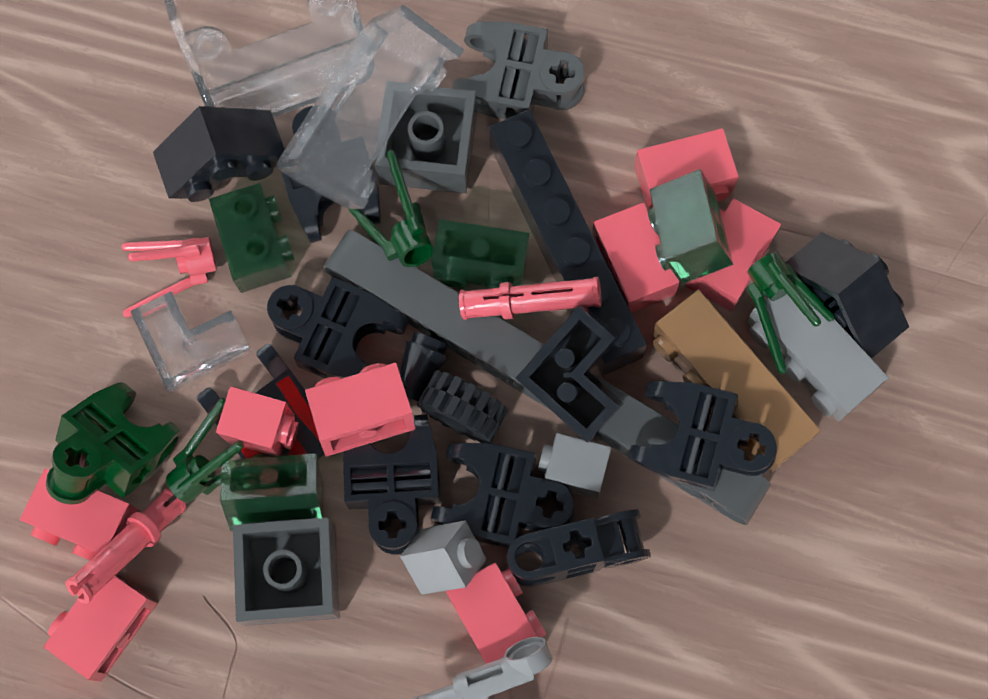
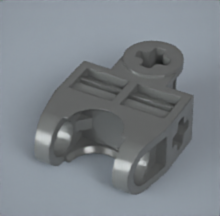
(522, 70)

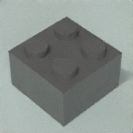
(433, 141)
(285, 571)

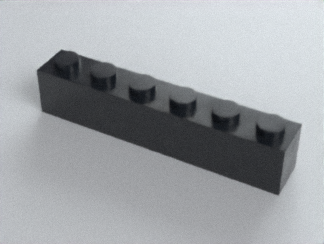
(562, 228)

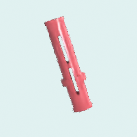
(513, 300)
(140, 531)

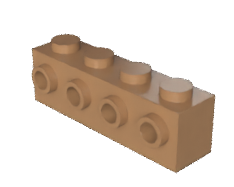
(720, 359)

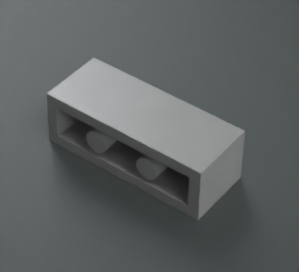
(820, 357)

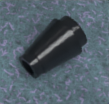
(419, 362)

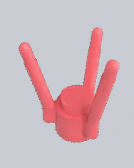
(192, 256)

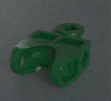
(105, 448)

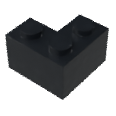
(217, 146)
(853, 289)
(562, 375)

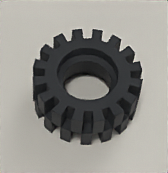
(462, 407)

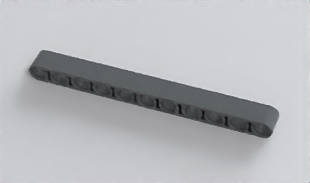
(505, 353)

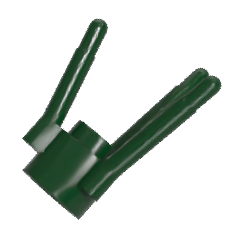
(409, 236)
(776, 279)
(197, 473)

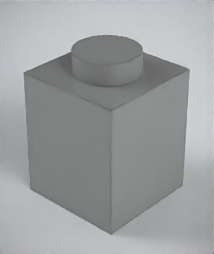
(575, 464)
(443, 557)

